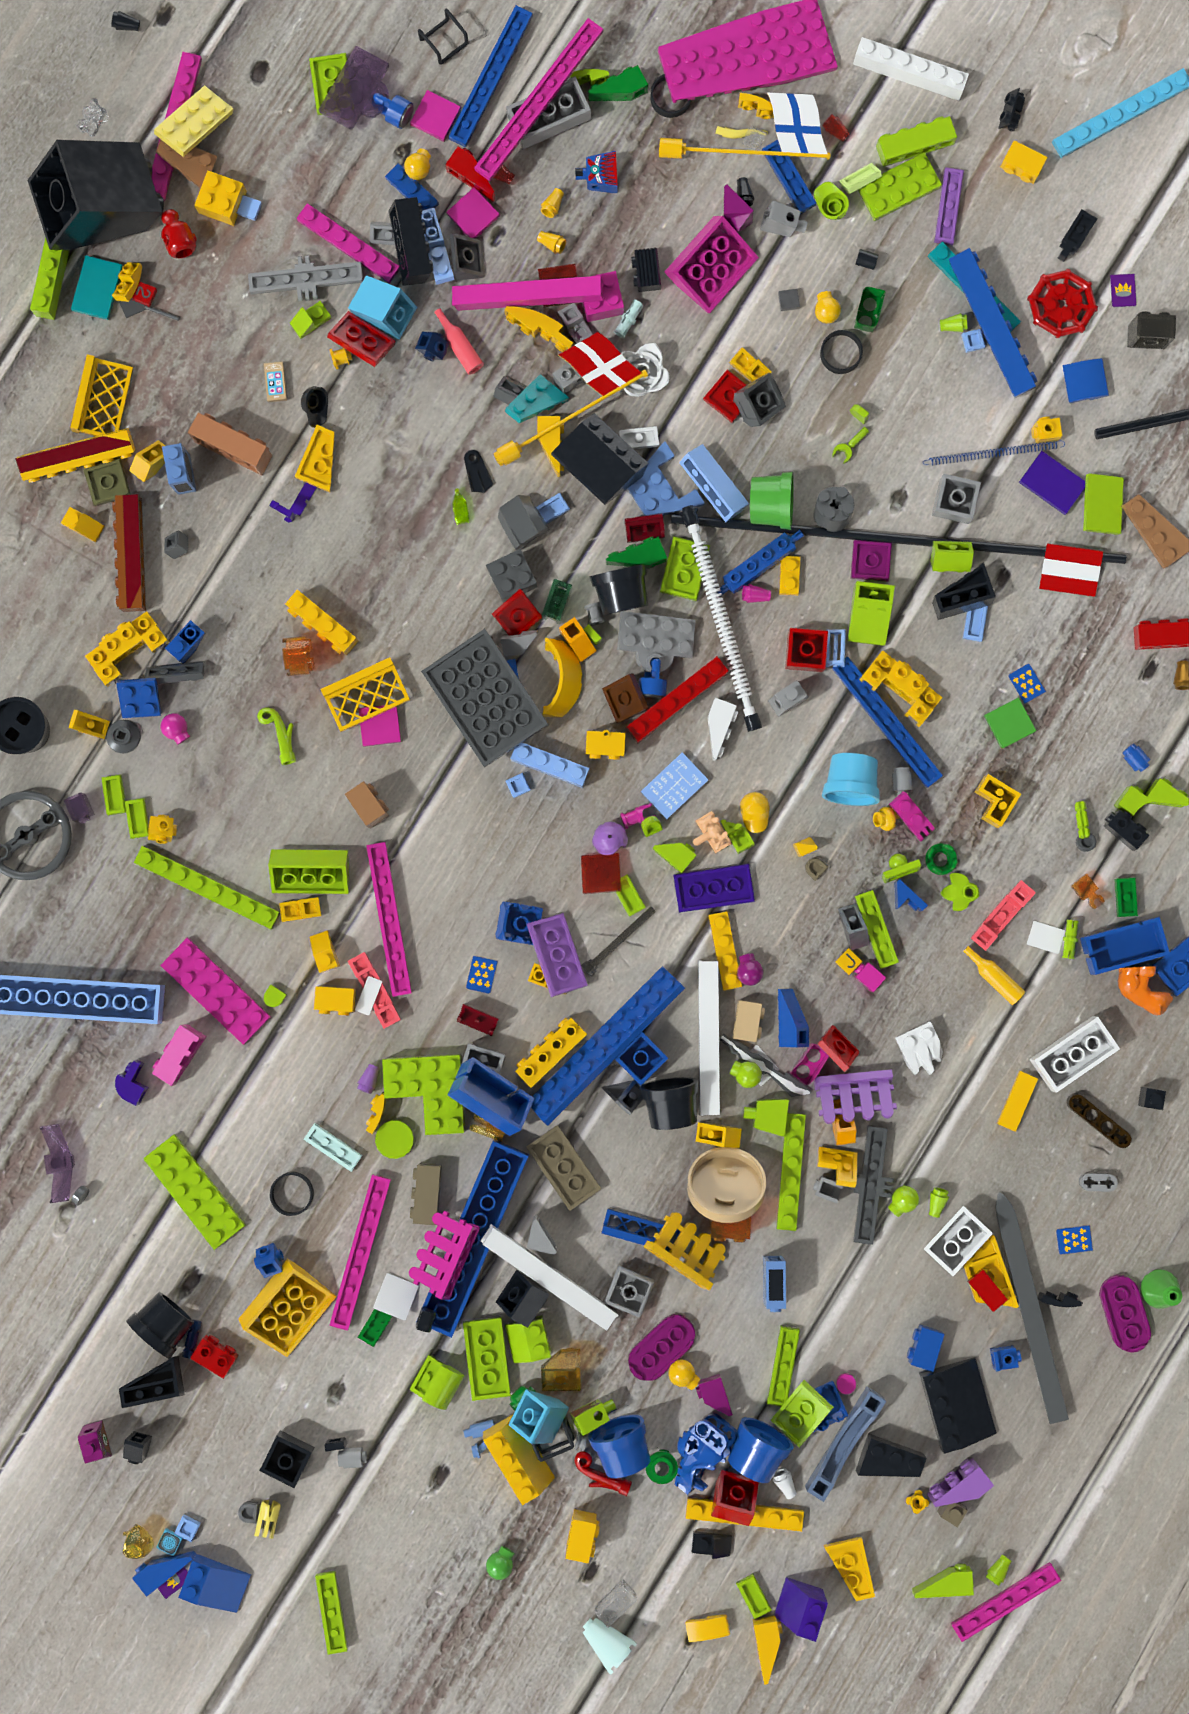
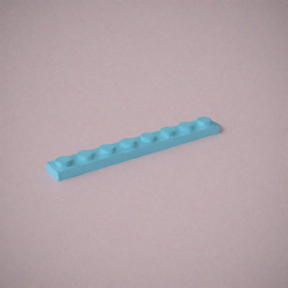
(1121, 113)

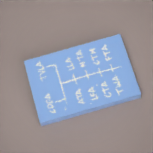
(674, 785)

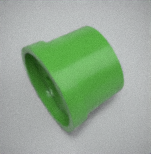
(772, 500)

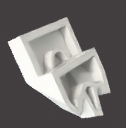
(920, 1048)

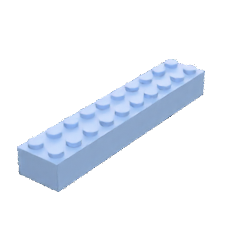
(81, 999)

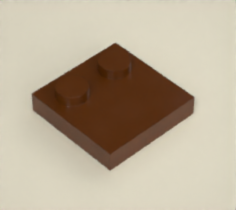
(625, 698)

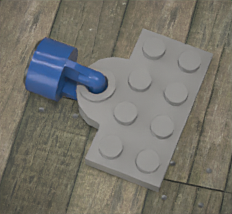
(655, 643)

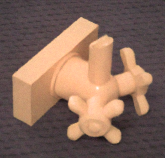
(712, 833)

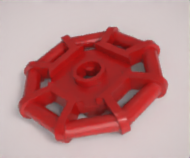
(1070, 296)

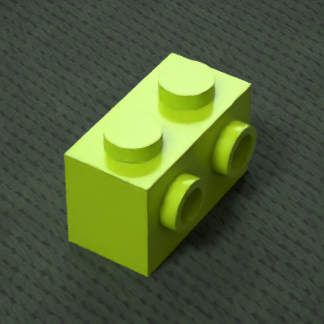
(952, 556)

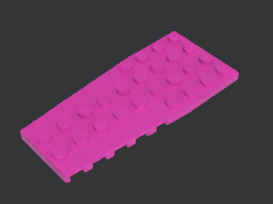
(750, 52)

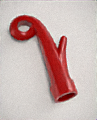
(602, 1480)

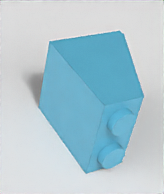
(383, 306)
(538, 1417)

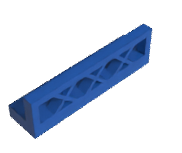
(629, 1235)

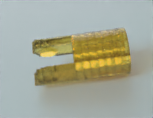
(490, 1130)

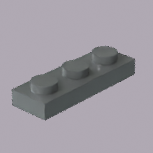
(176, 673)

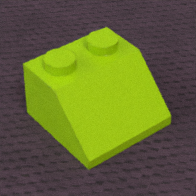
(528, 1343)

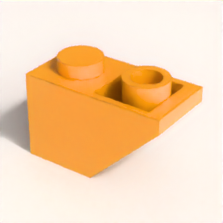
(577, 639)

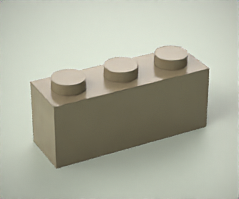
(425, 1193)

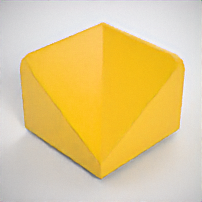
(805, 847)

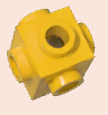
(161, 829)

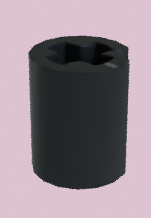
(866, 259)

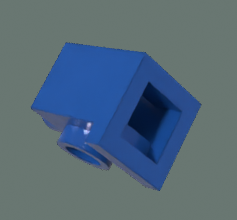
(998, 1357)

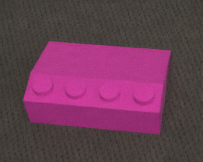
(711, 263)

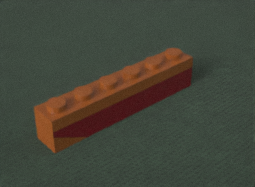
(129, 553)

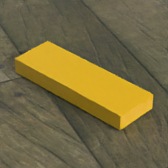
(1017, 1101)

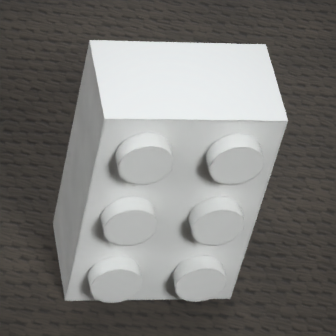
(958, 1241)

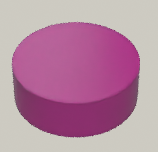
(846, 1383)

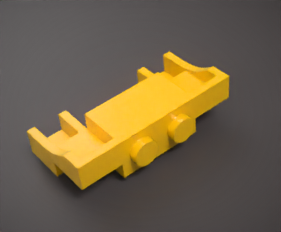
(122, 643)
(905, 683)

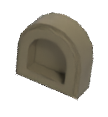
(815, 868)

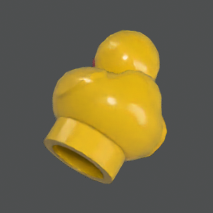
(885, 818)

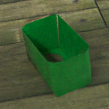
(876, 294)

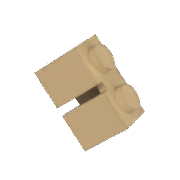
(747, 1021)

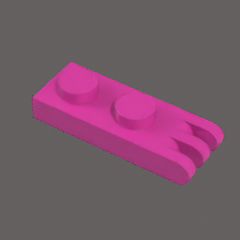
(911, 815)

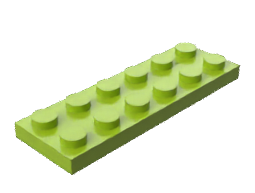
(194, 1191)

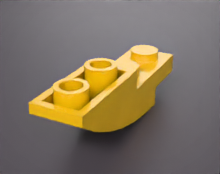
(535, 322)

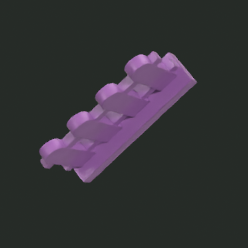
(862, 1081)

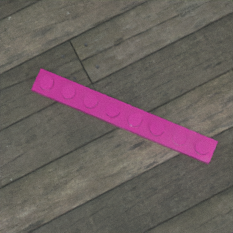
(181, 92)
(389, 919)
(360, 1252)

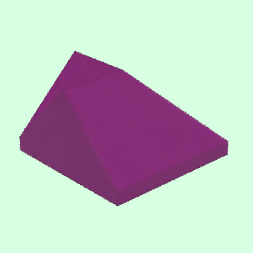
(736, 210)

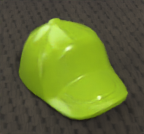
(831, 201)

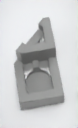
(517, 644)

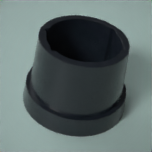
(621, 589)
(31, 736)
(671, 1102)
(161, 1324)

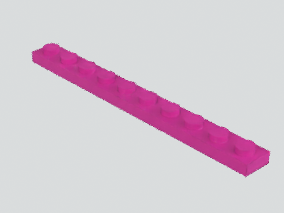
(539, 99)

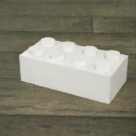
(1074, 1054)

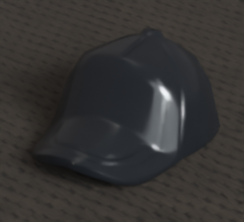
(315, 404)

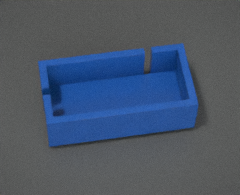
(1125, 946)
(486, 1096)

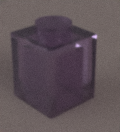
(79, 808)

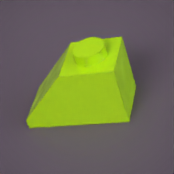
(676, 854)

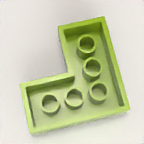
(431, 1079)

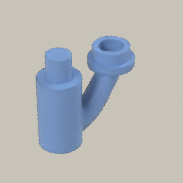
(476, 1430)

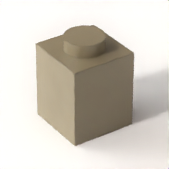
(953, 1513)

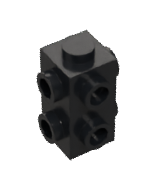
(1125, 829)

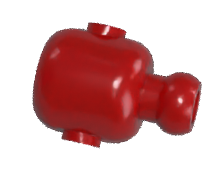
(177, 235)

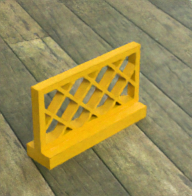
(86, 389)
(358, 679)

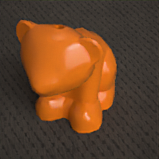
(1134, 986)

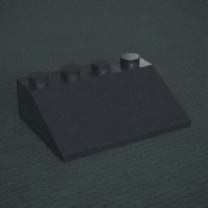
(600, 459)
(958, 1405)

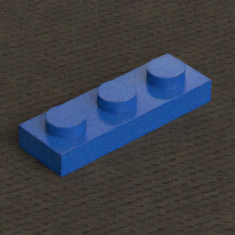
(410, 188)

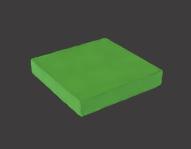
(1010, 723)

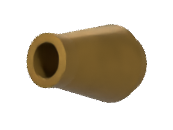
(1181, 677)

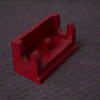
(644, 527)
(477, 1019)

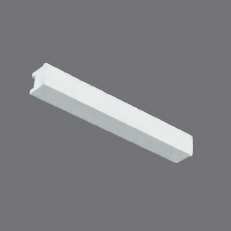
(708, 1038)
(549, 1277)

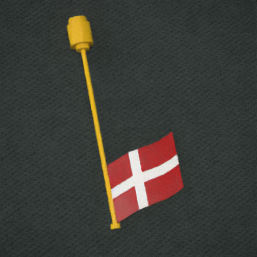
(600, 367)

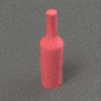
(460, 345)

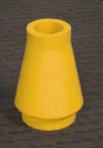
(552, 203)
(553, 242)

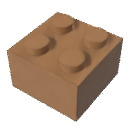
(367, 805)

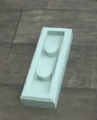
(333, 1147)

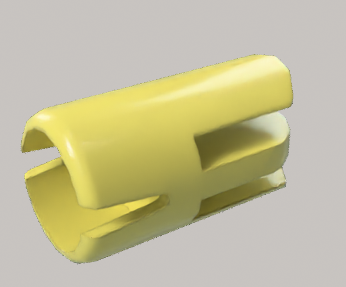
(268, 1516)

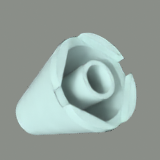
(607, 1643)

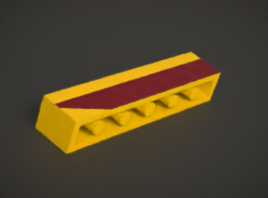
(75, 454)

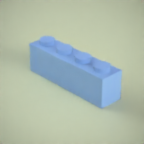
(714, 483)
(550, 764)

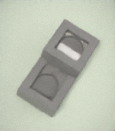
(574, 323)

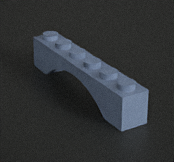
(856, 1423)

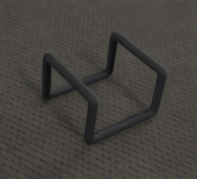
(422, 36)
(570, 1436)

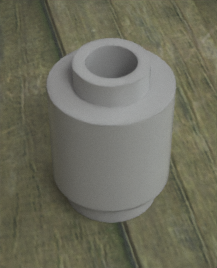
(902, 780)
(352, 1457)

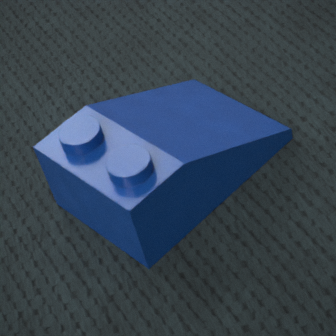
(214, 1584)

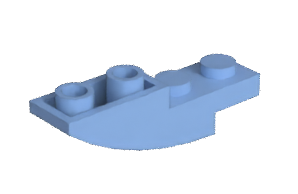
(441, 265)

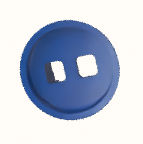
(621, 1445)
(758, 1450)

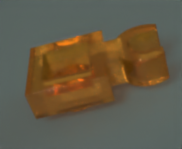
(1085, 889)

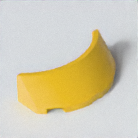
(570, 678)

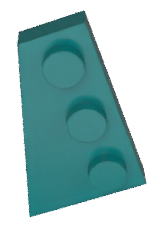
(535, 398)

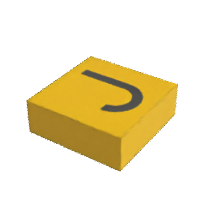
(848, 961)

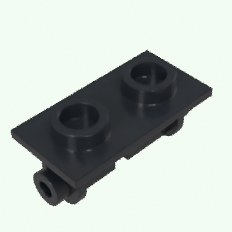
(1013, 102)

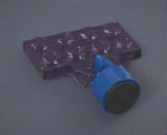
(362, 92)

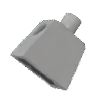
(782, 220)
(788, 698)

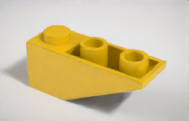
(551, 439)

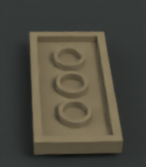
(563, 1167)

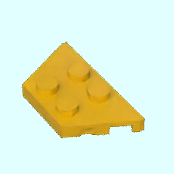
(991, 1261)

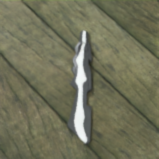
(786, 1081)

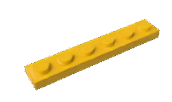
(764, 1515)

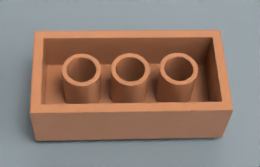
(230, 443)

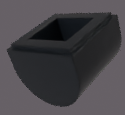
(425, 1319)

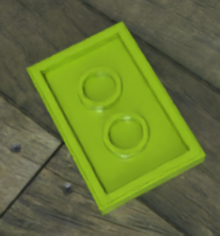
(324, 73)
(1103, 504)
(681, 571)
(801, 1413)

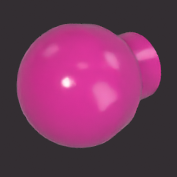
(174, 728)

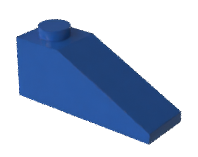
(158, 1571)

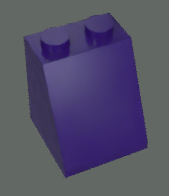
(801, 1608)

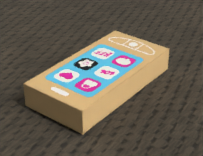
(275, 381)

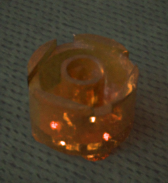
(297, 655)

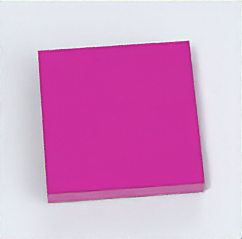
(435, 115)
(473, 213)
(381, 728)

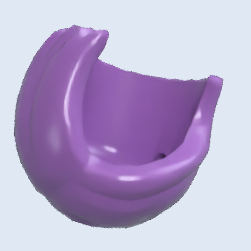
(607, 845)

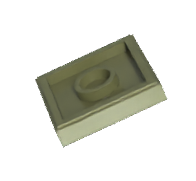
(106, 482)

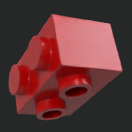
(214, 1356)

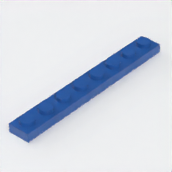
(490, 76)
(888, 723)

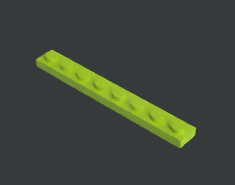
(206, 887)

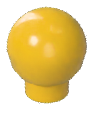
(418, 164)
(827, 308)
(683, 1374)

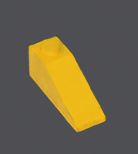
(768, 1642)

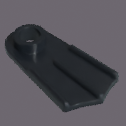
(477, 473)

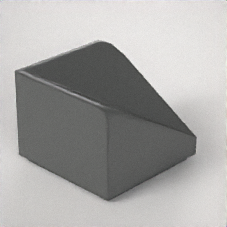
(176, 544)

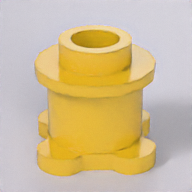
(340, 357)

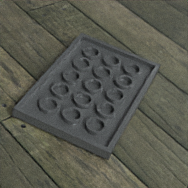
(484, 698)

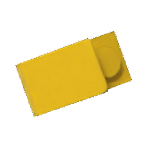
(82, 524)
(89, 724)

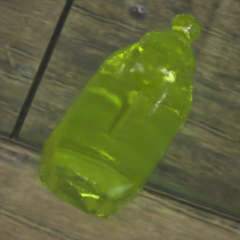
(460, 508)

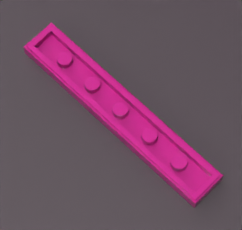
(1006, 1601)

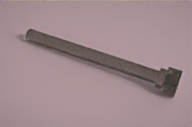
(591, 965)

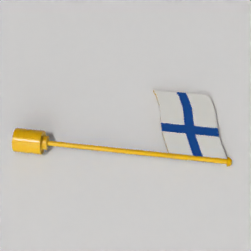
(795, 126)

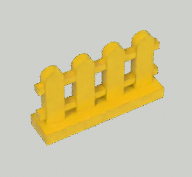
(677, 1250)

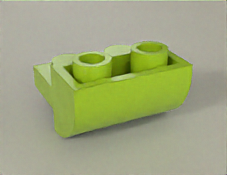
(436, 1383)

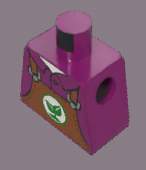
(94, 1444)

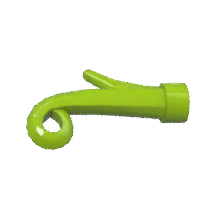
(284, 737)

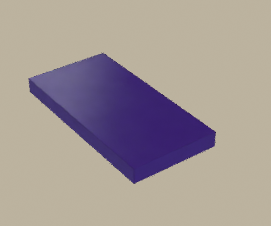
(714, 888)

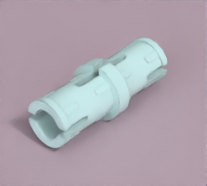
(628, 318)

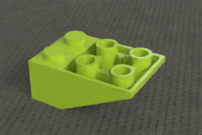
(870, 613)

